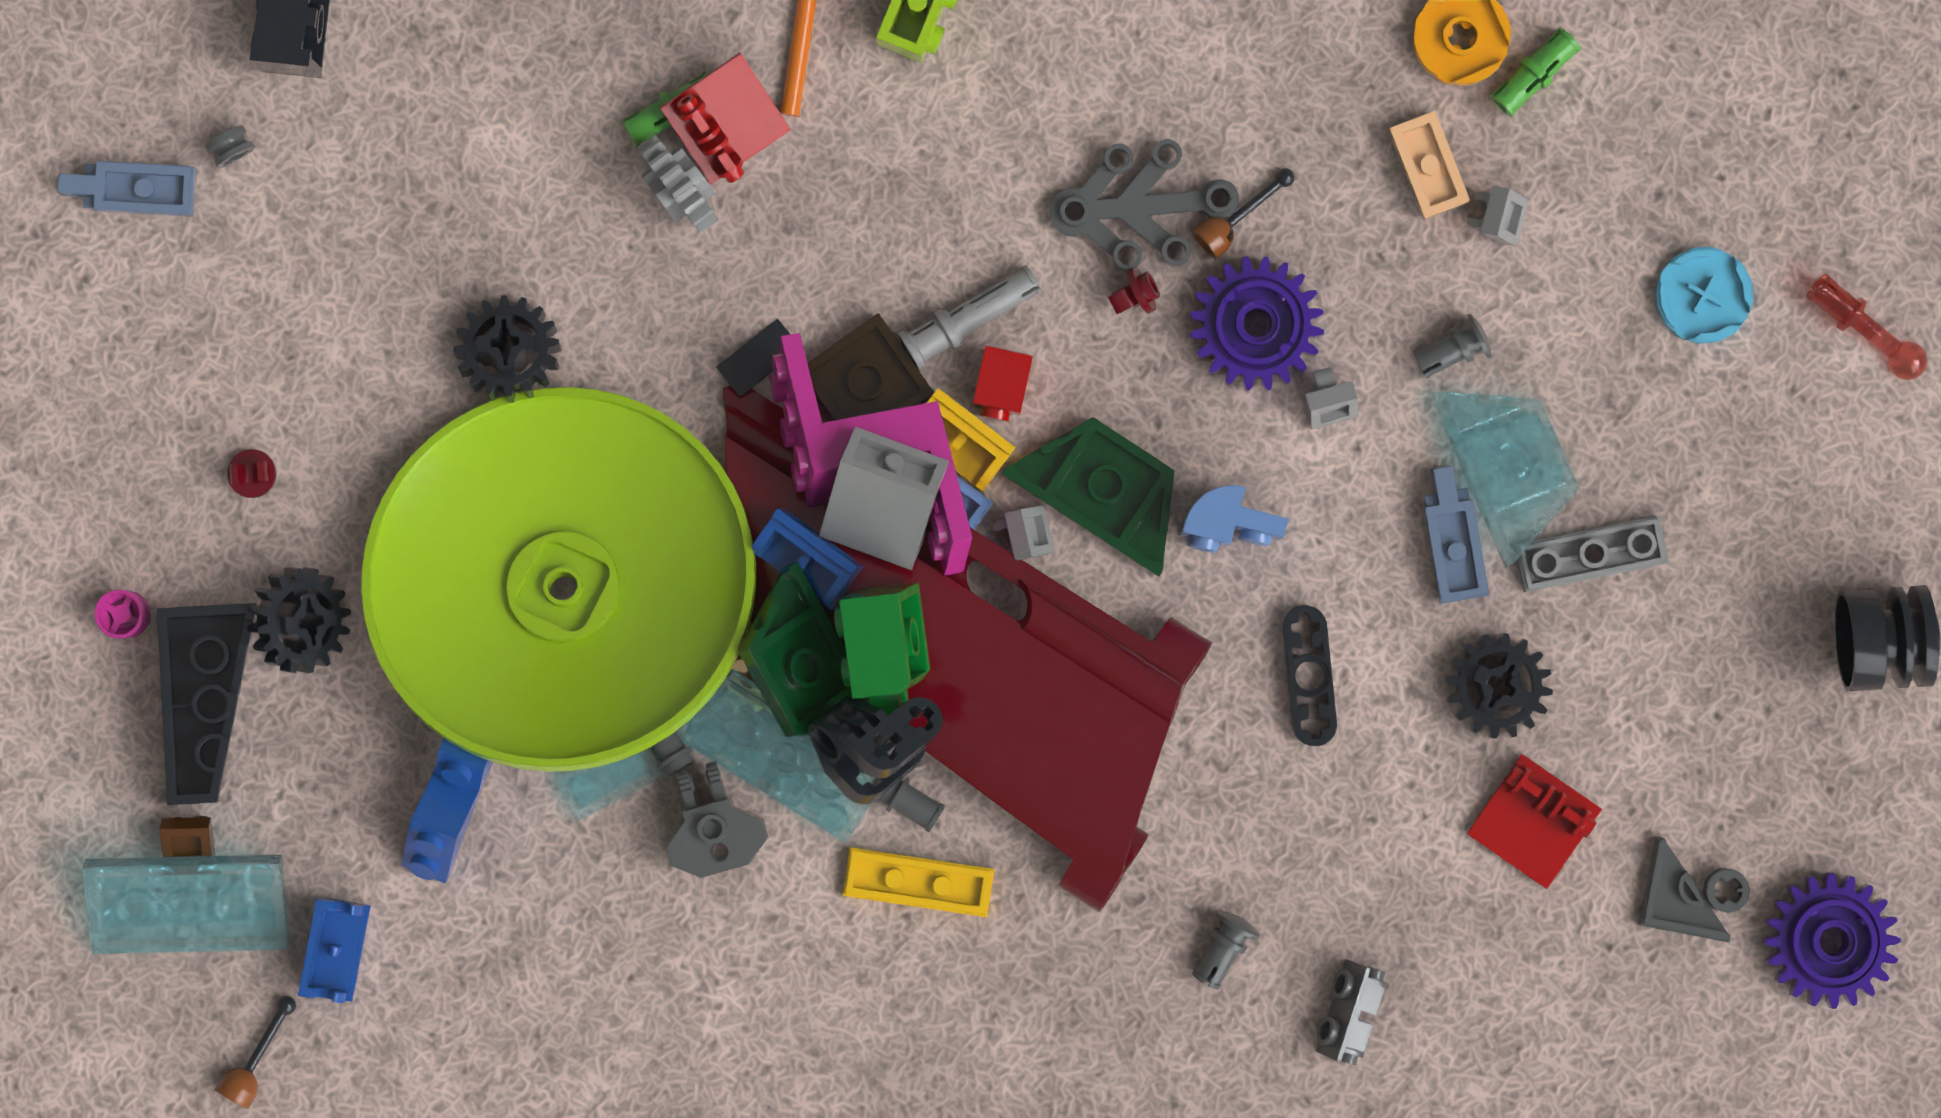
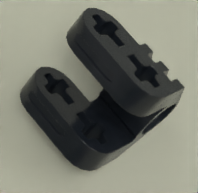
(861, 736)

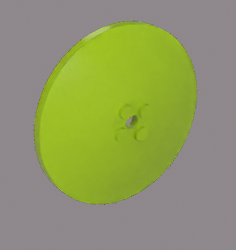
(543, 494)

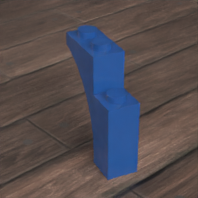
(444, 812)

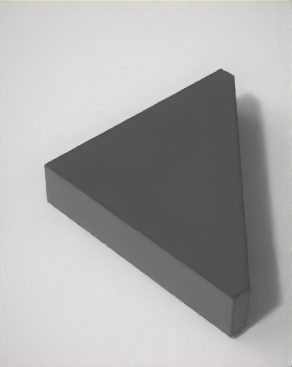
(1674, 900)

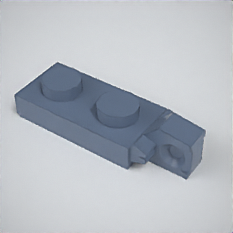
(133, 188)
(1454, 540)

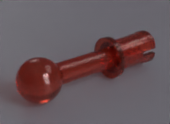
(1905, 359)

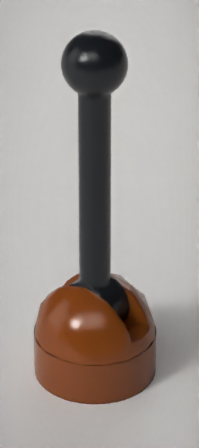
(1217, 234)
(240, 1083)

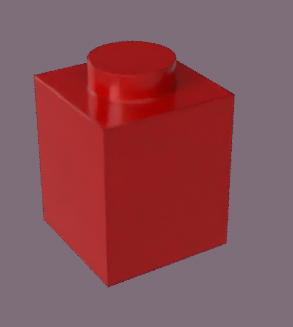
(1002, 383)

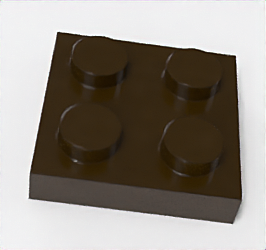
(867, 373)

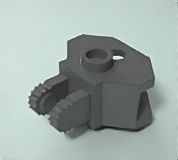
(713, 824)

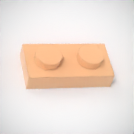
(1429, 165)

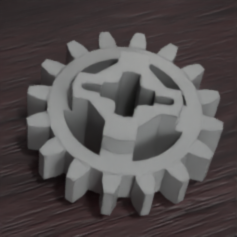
(678, 184)

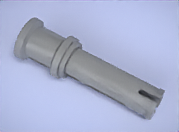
(949, 327)

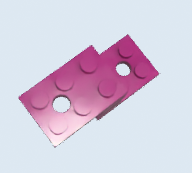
(821, 446)

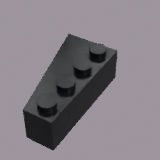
(290, 36)
(200, 692)

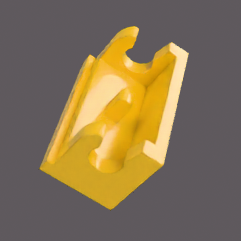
(974, 446)

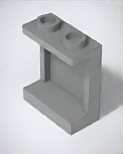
(883, 498)

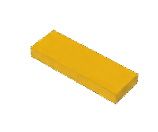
(918, 882)

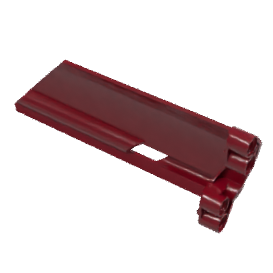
(1038, 711)

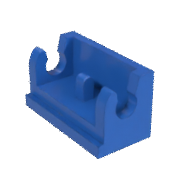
(825, 565)
(334, 949)

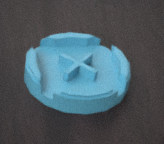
(1704, 295)

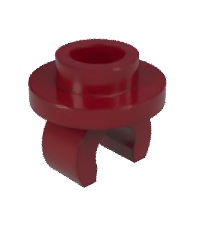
(1141, 290)
(251, 473)

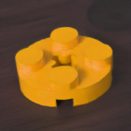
(1451, 63)

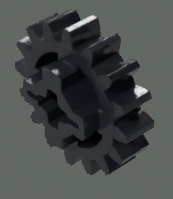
(526, 349)
(280, 615)
(1480, 675)

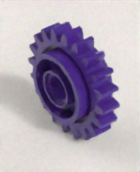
(1275, 298)
(1861, 946)

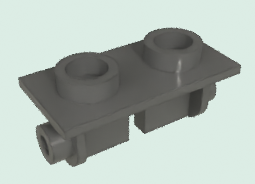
(1353, 991)

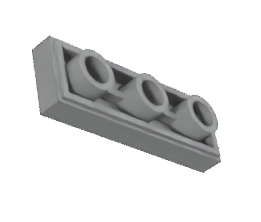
(1621, 546)

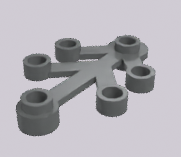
(1136, 207)

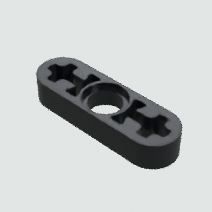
(1316, 638)

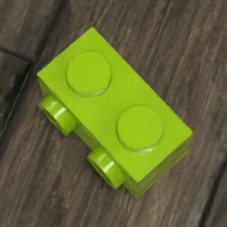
(913, 27)

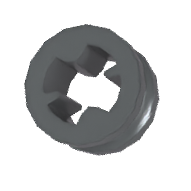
(230, 146)
(1726, 875)

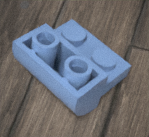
(1219, 513)

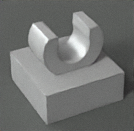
(1502, 216)
(1330, 401)
(1027, 532)

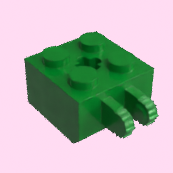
(883, 643)

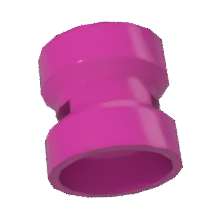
(114, 611)

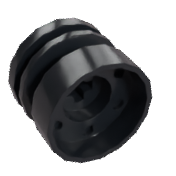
(1898, 637)

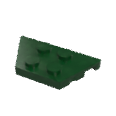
(1104, 488)
(795, 654)

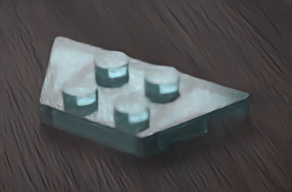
(1509, 464)

